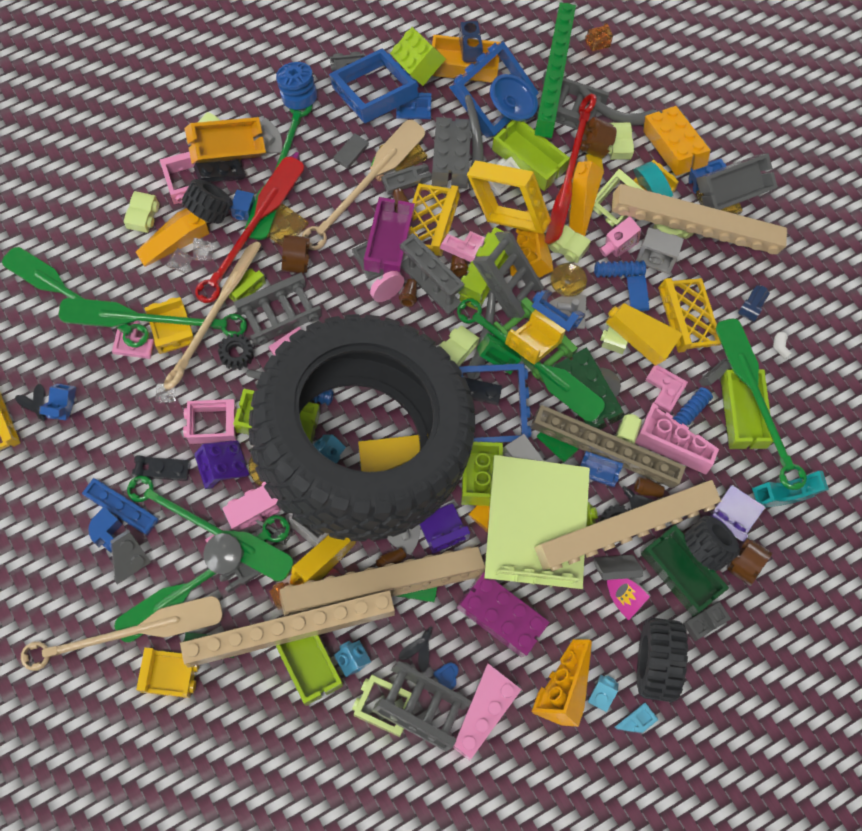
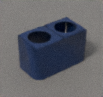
(468, 30)

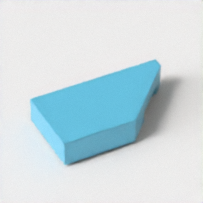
(638, 720)

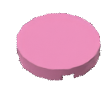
(387, 287)

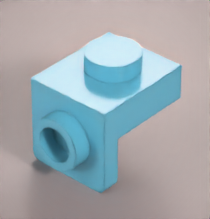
(604, 692)

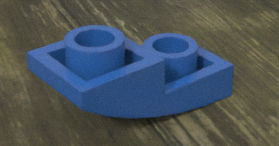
(638, 292)

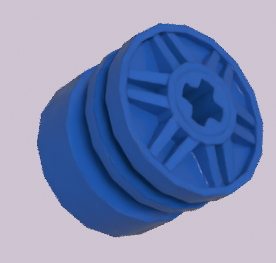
(296, 85)

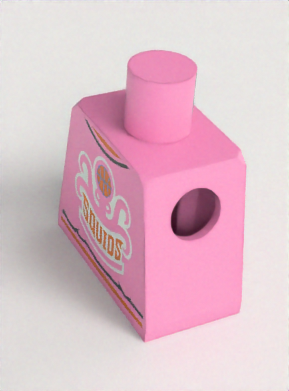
(621, 238)

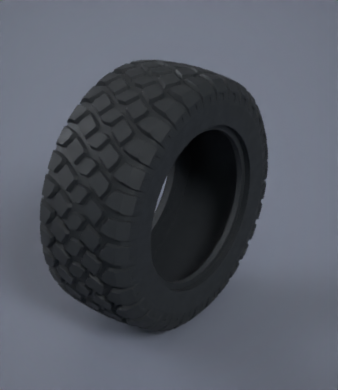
(376, 357)

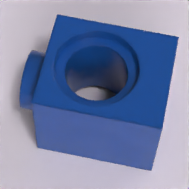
(242, 205)

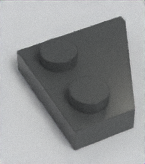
(127, 556)

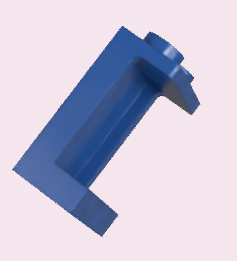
(550, 311)

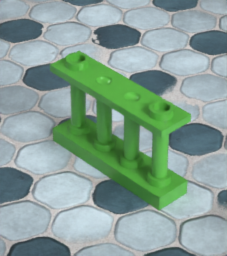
(566, 347)

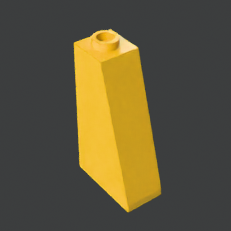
(643, 332)
(387, 453)
(320, 560)

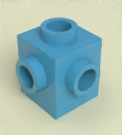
(330, 447)
(352, 658)

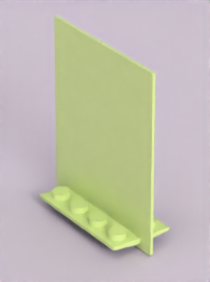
(530, 507)

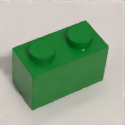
(497, 352)

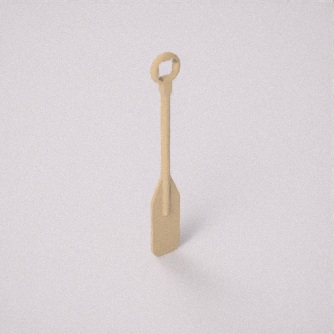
(386, 159)
(234, 278)
(163, 623)

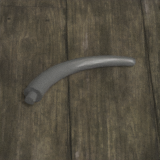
(635, 119)
(477, 143)
(490, 312)

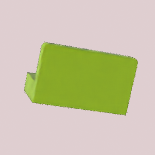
(249, 284)

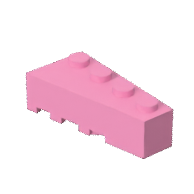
(675, 441)
(253, 506)
(488, 705)

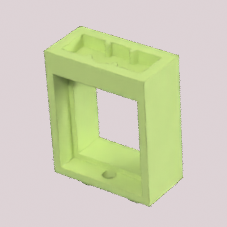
(619, 175)
(359, 704)

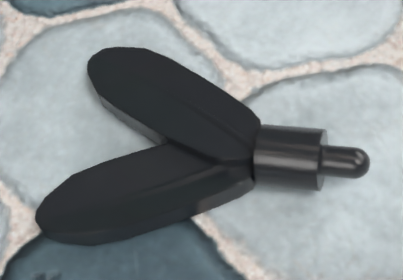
(33, 405)
(636, 500)
(420, 645)

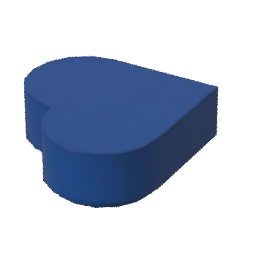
(447, 675)

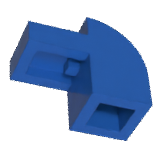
(60, 402)
(103, 527)

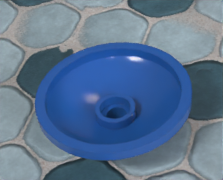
(513, 97)

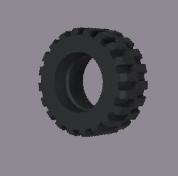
(662, 659)

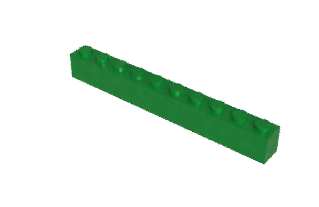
(555, 70)

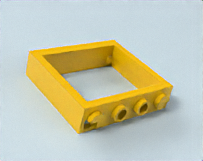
(535, 220)

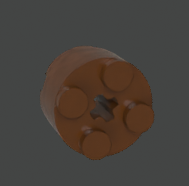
(598, 137)
(295, 254)
(749, 562)

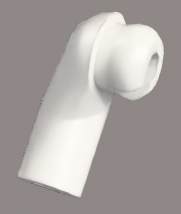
(780, 343)

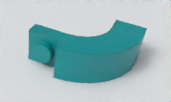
(652, 179)
(775, 494)

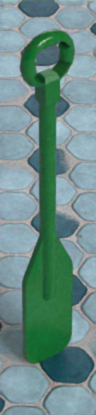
(264, 226)
(46, 278)
(115, 314)
(747, 369)
(557, 380)
(257, 553)
(177, 594)

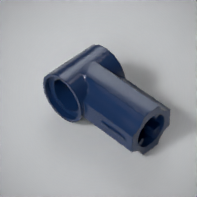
(752, 306)

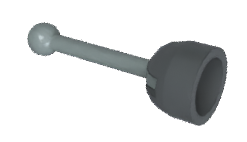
(277, 532)

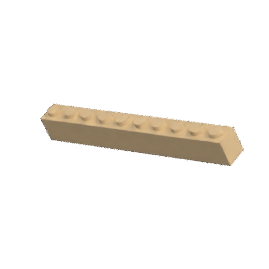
(699, 219)
(623, 526)
(398, 578)
(287, 629)

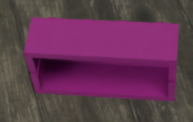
(387, 234)
(503, 615)

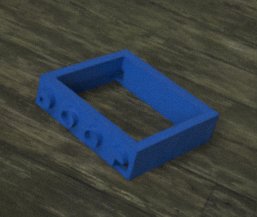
(460, 91)
(382, 104)
(523, 395)

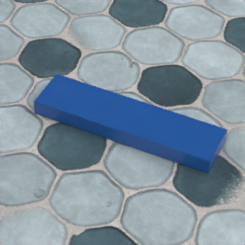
(120, 506)

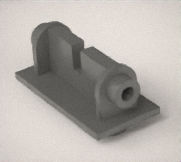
(342, 60)

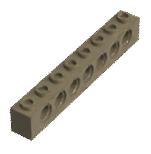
(608, 446)

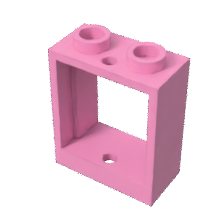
(172, 165)
(209, 406)

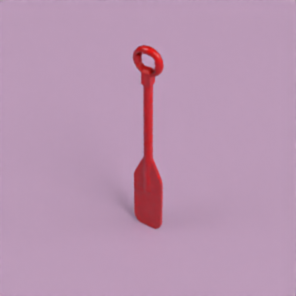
(564, 196)
(268, 200)

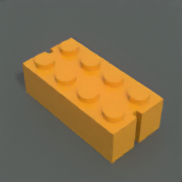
(454, 65)
(225, 140)
(676, 140)

